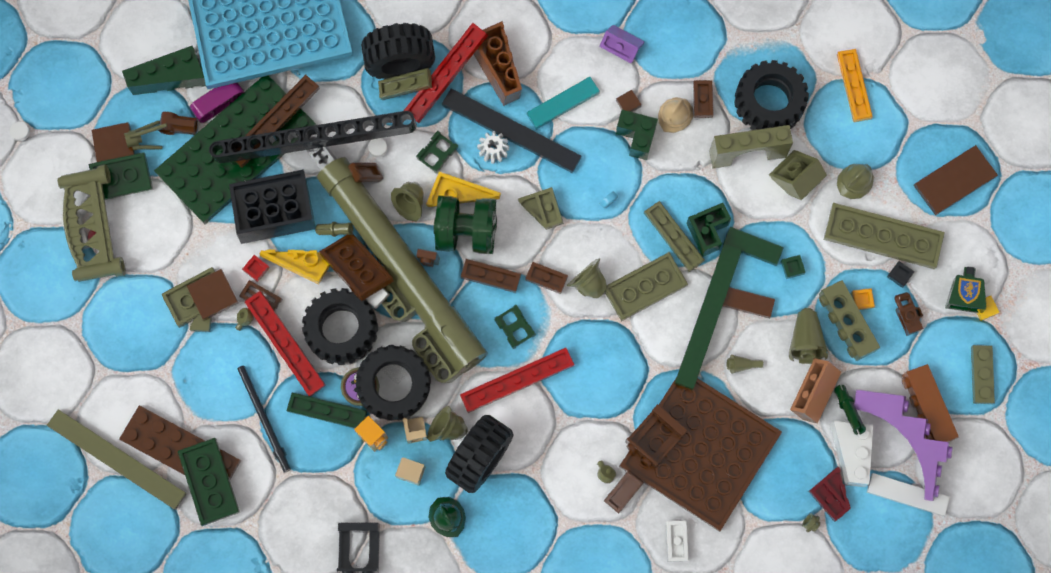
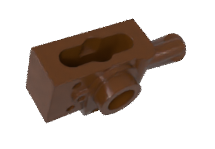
(908, 314)

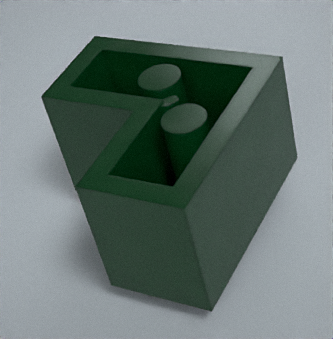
(639, 128)
(704, 228)

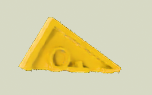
(452, 186)
(304, 263)

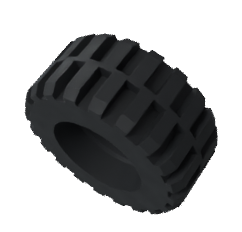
(397, 50)
(775, 75)
(324, 307)
(393, 356)
(479, 453)

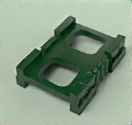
(431, 148)
(509, 329)

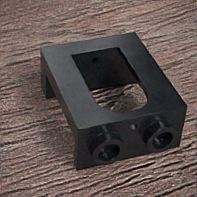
(344, 547)

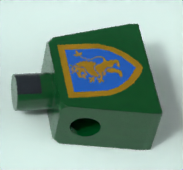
(967, 292)

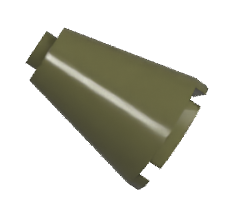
(807, 338)

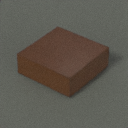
(628, 101)

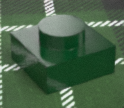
(793, 266)

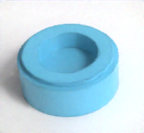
(609, 199)

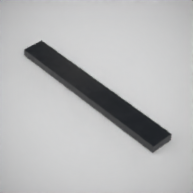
(511, 130)

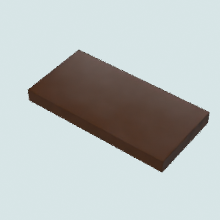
(955, 180)
(356, 266)

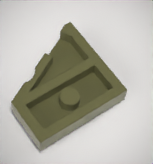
(543, 208)

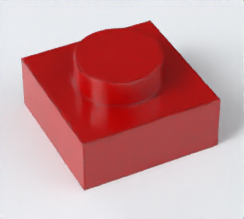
(255, 268)

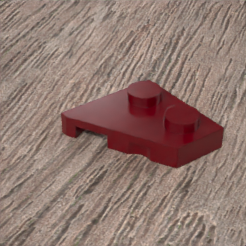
(831, 495)

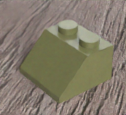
(798, 174)

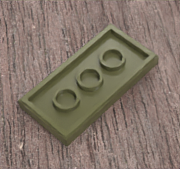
(645, 286)

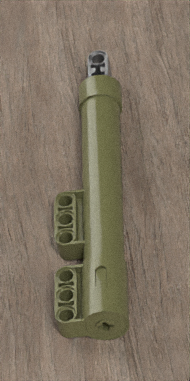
(412, 287)

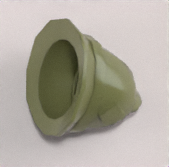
(855, 181)
(408, 200)
(590, 281)
(447, 426)

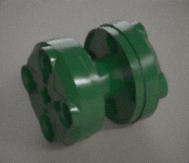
(451, 223)

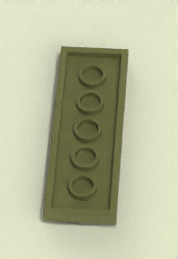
(884, 236)

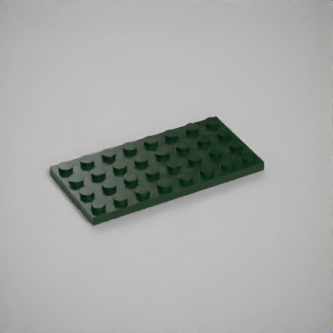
(196, 174)

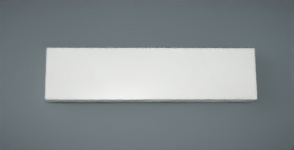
(906, 494)

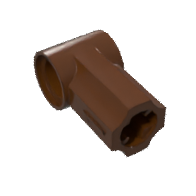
(178, 124)

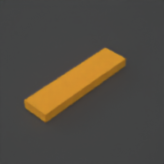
(854, 85)

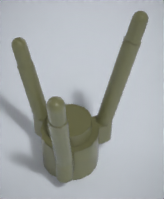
(133, 137)

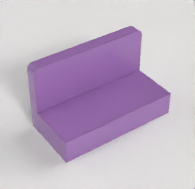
(621, 43)

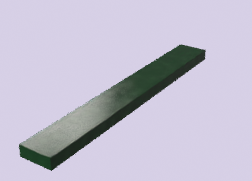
(708, 317)

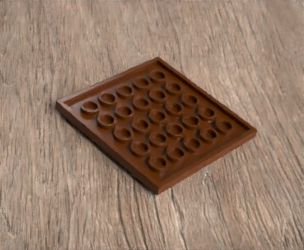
(714, 457)

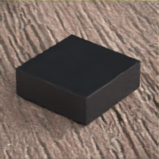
(900, 274)

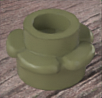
(811, 522)

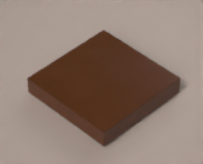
(111, 142)
(212, 294)

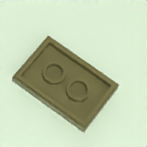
(181, 302)

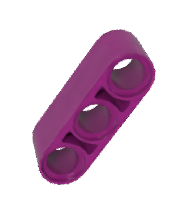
(215, 101)

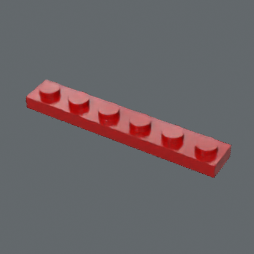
(447, 71)
(285, 343)
(517, 380)

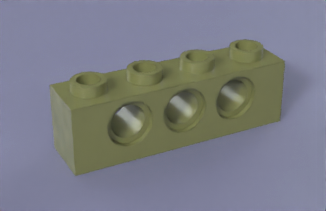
(849, 310)

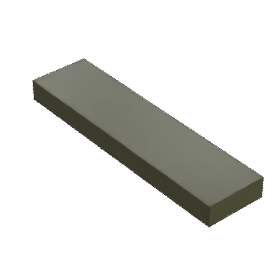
(674, 236)

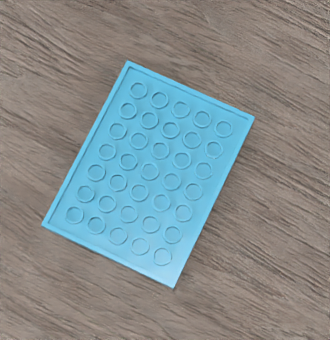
(266, 37)

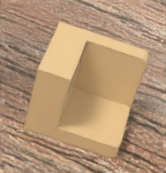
(415, 430)
(410, 471)

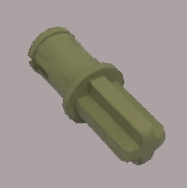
(334, 229)

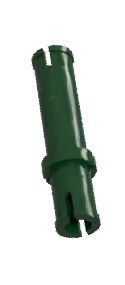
(846, 403)

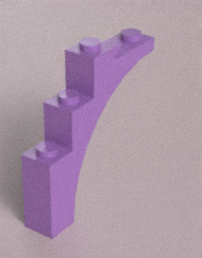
(929, 452)

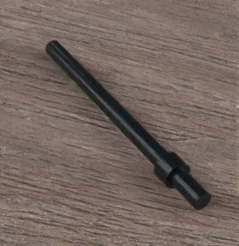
(279, 452)

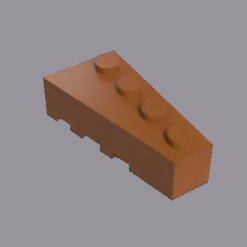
(498, 64)

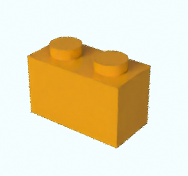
(371, 434)

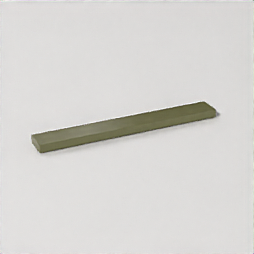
(116, 459)

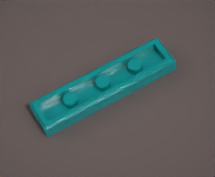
(563, 102)

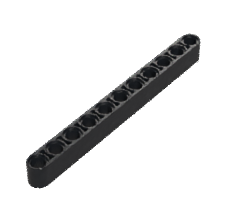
(304, 133)

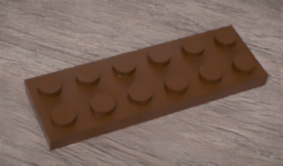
(164, 439)

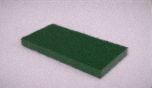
(208, 481)

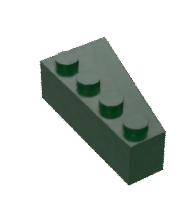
(166, 73)

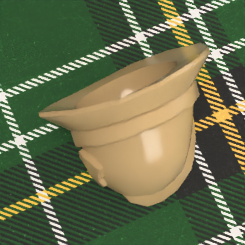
(675, 115)

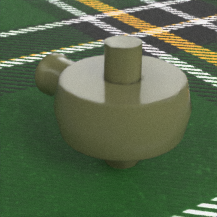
(244, 318)
(605, 473)

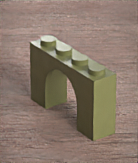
(775, 141)

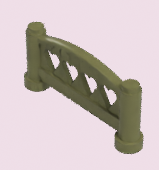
(103, 263)

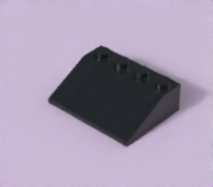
(272, 206)

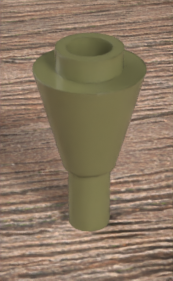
(738, 364)

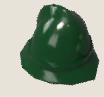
(447, 517)

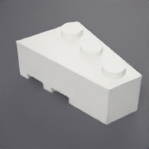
(853, 453)

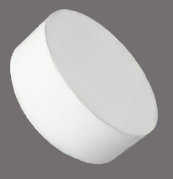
(19, 131)
(377, 147)

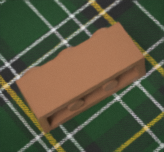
(815, 390)

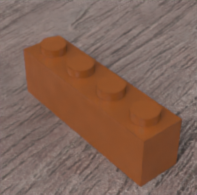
(929, 403)

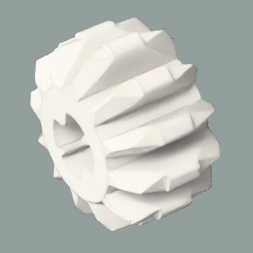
(490, 153)

